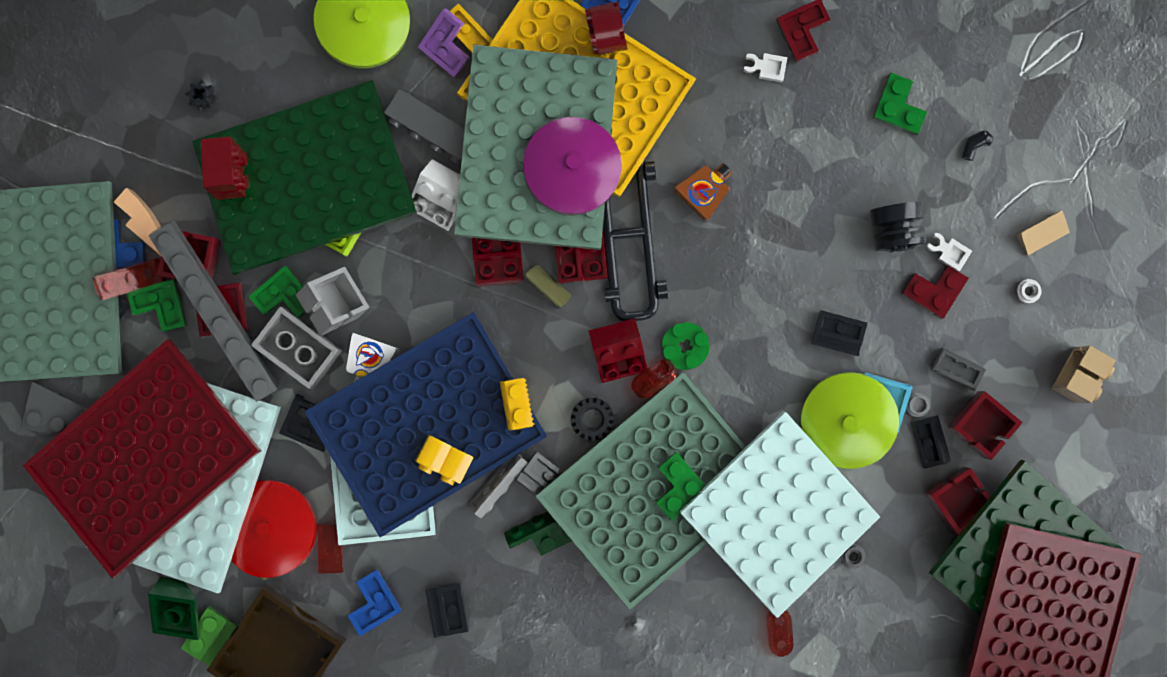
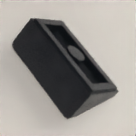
(931, 442)

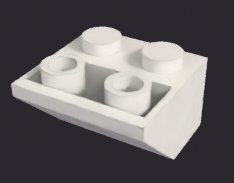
(437, 194)

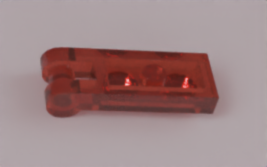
(127, 279)

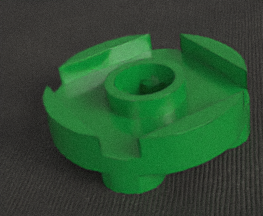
(698, 341)

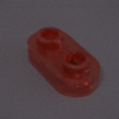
(654, 378)
(780, 632)

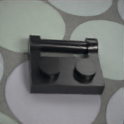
(299, 427)

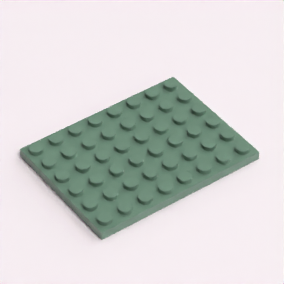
(507, 104)
(48, 300)
(612, 490)

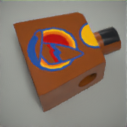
(704, 190)

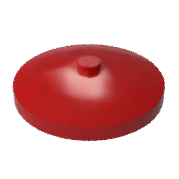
(275, 531)

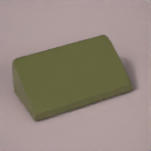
(548, 286)

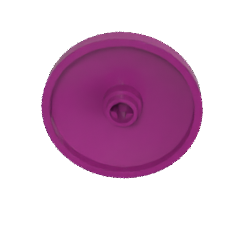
(572, 165)

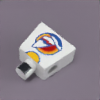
(367, 355)

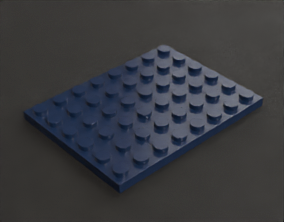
(434, 389)

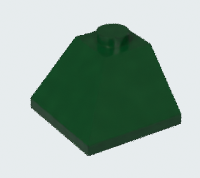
(173, 609)

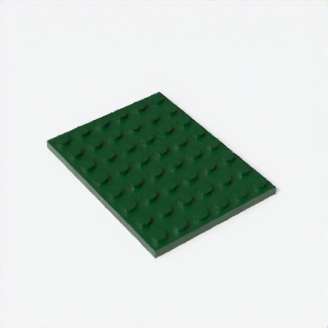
(311, 178)

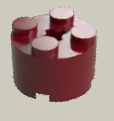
(606, 28)

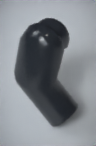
(975, 141)

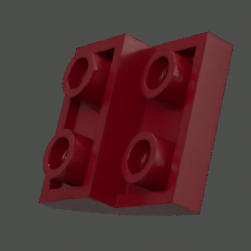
(497, 262)
(581, 264)

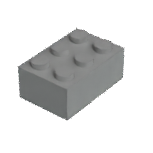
(296, 348)

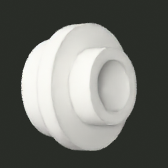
(1034, 286)

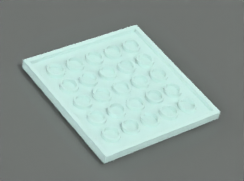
(779, 514)

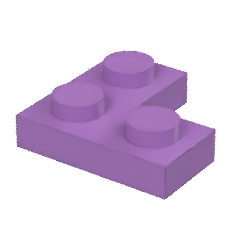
(439, 44)

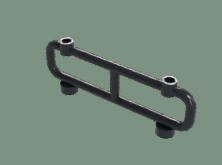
(656, 288)

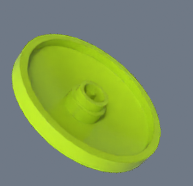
(362, 31)
(850, 419)

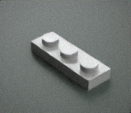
(496, 485)

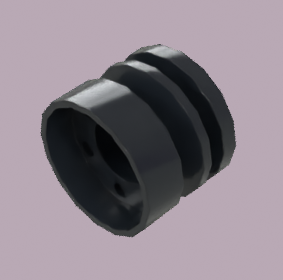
(898, 226)

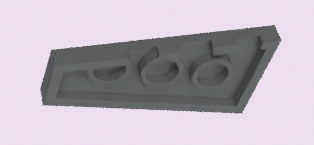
(49, 411)

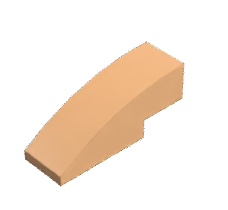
(142, 218)

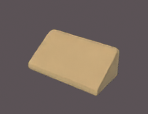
(1043, 233)

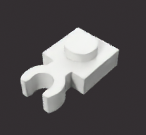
(770, 67)
(952, 253)

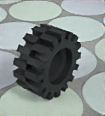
(592, 404)

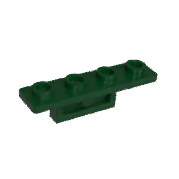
(542, 530)

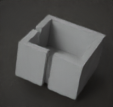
(332, 301)

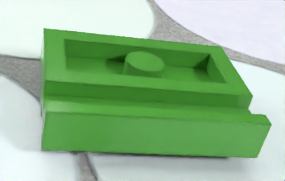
(214, 632)

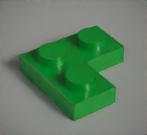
(893, 108)
(279, 288)
(164, 299)
(685, 485)

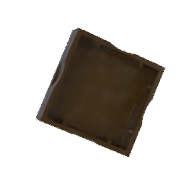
(277, 642)

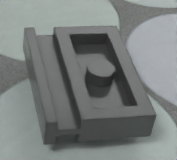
(538, 474)

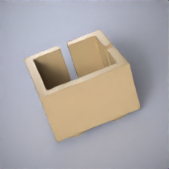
(1083, 374)

